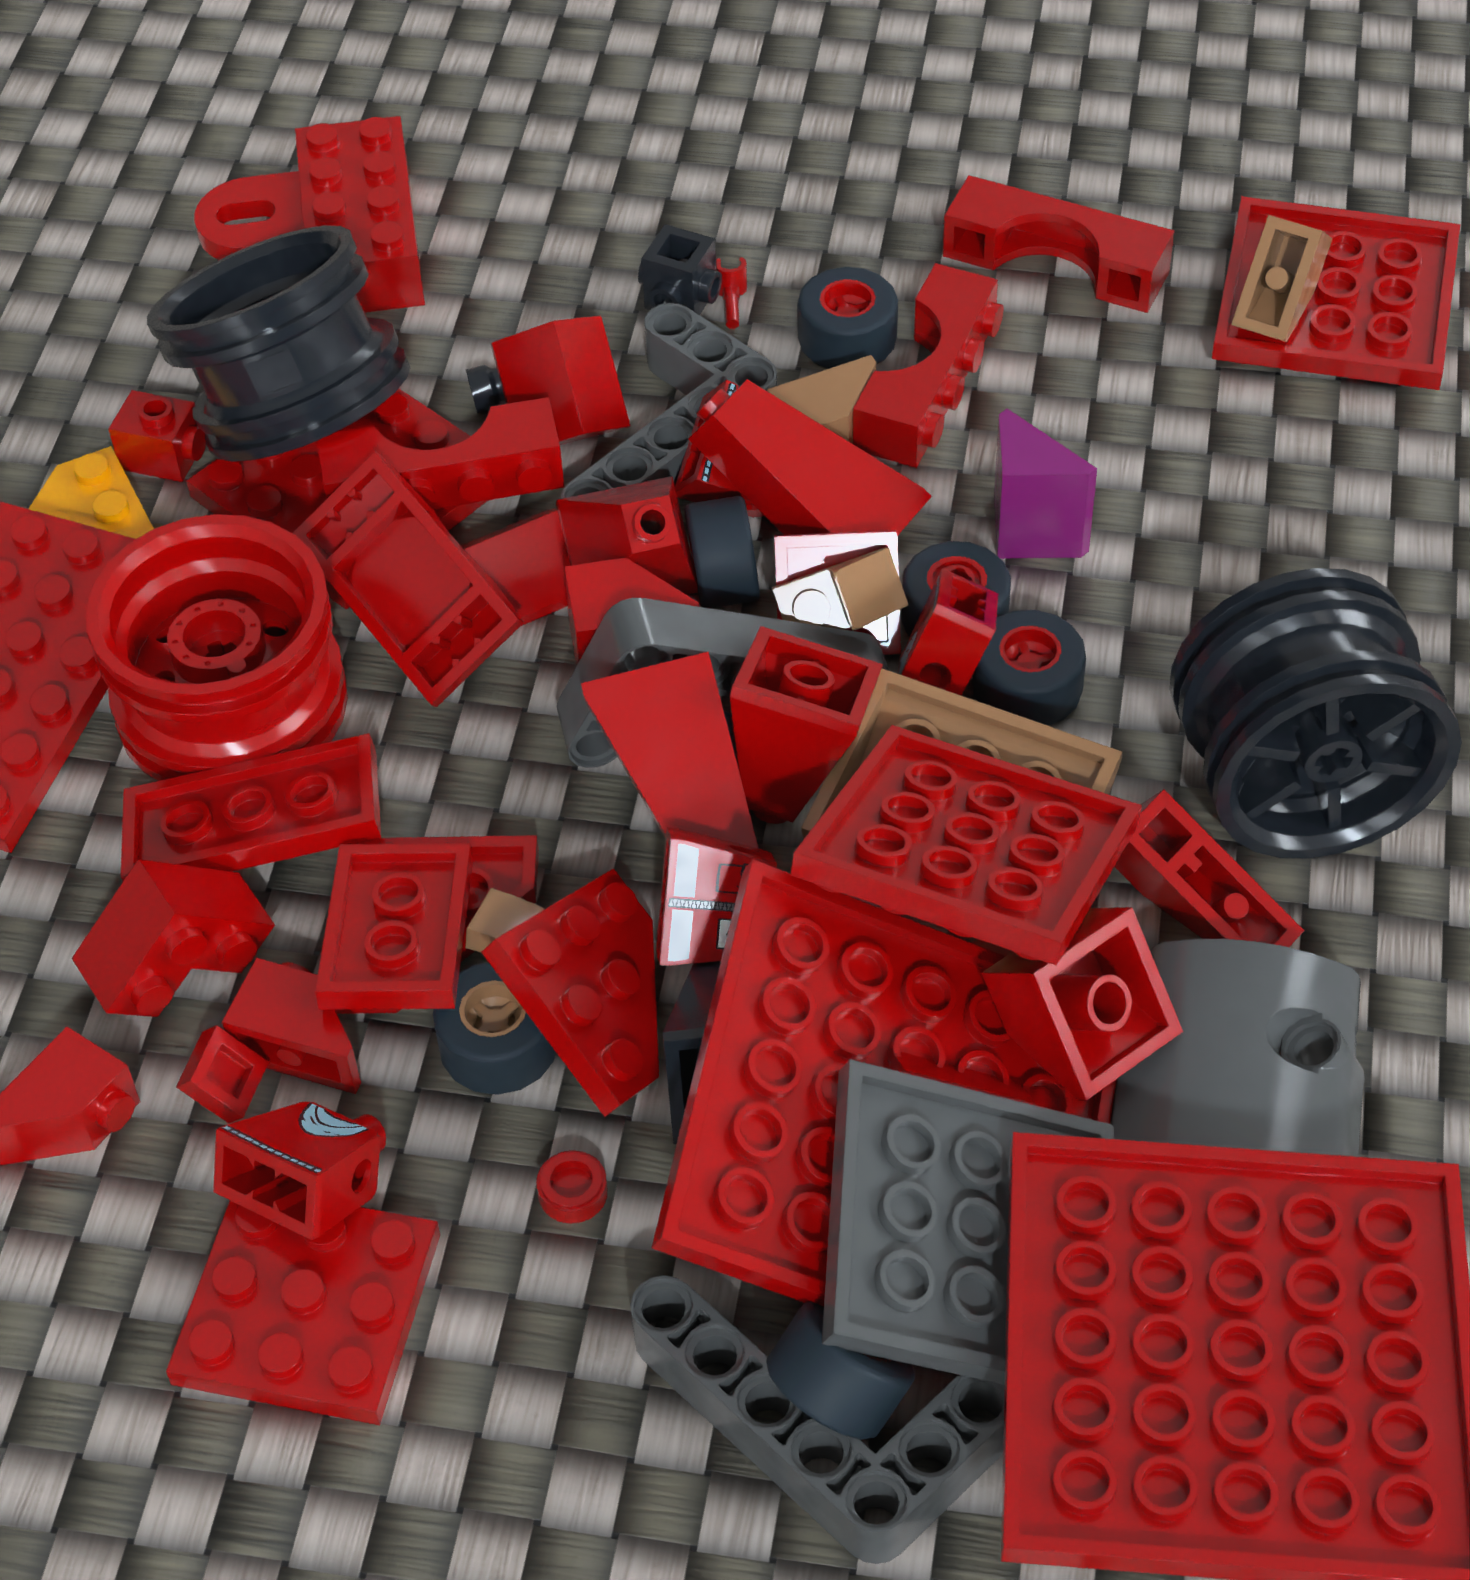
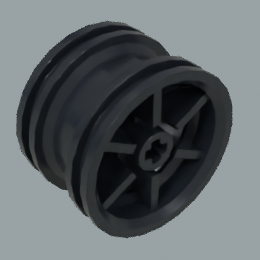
(279, 343)
(1313, 714)

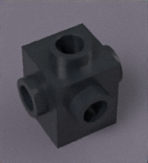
(680, 270)

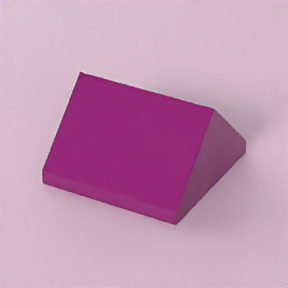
(1040, 494)

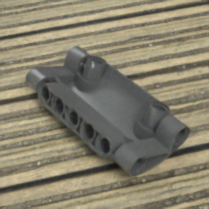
(1258, 1056)

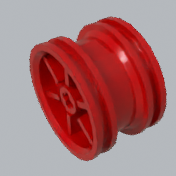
(216, 645)

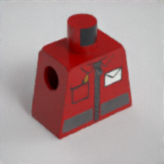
(699, 895)

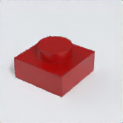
(222, 1074)

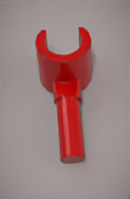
(732, 287)

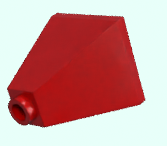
(633, 523)
(795, 718)

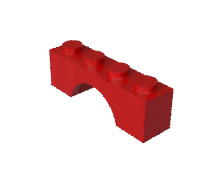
(1001, 222)
(906, 407)
(504, 458)

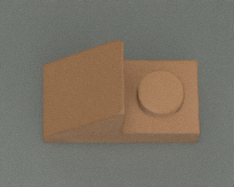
(845, 593)

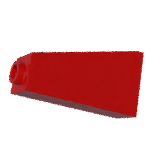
(799, 469)
(675, 745)

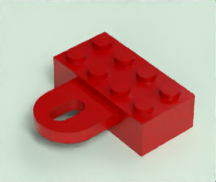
(345, 178)

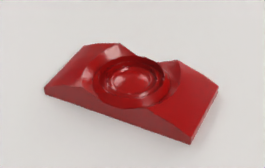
(408, 578)

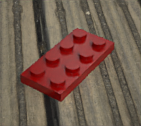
(256, 809)

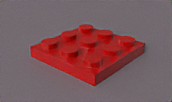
(306, 1317)

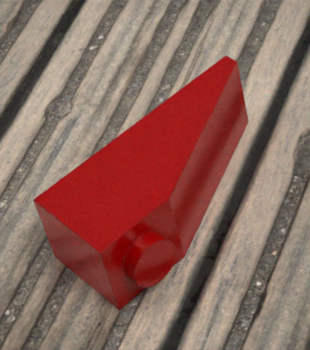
(1198, 881)

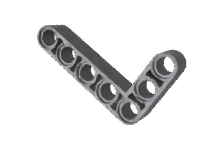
(694, 360)
(656, 631)
(784, 1447)

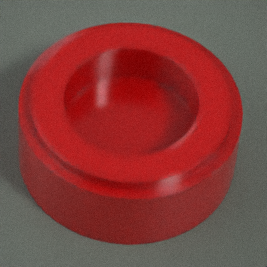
(572, 1186)

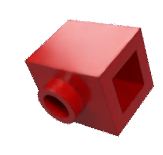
(156, 436)

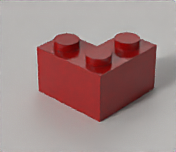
(163, 927)

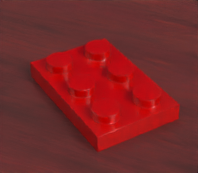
(395, 927)

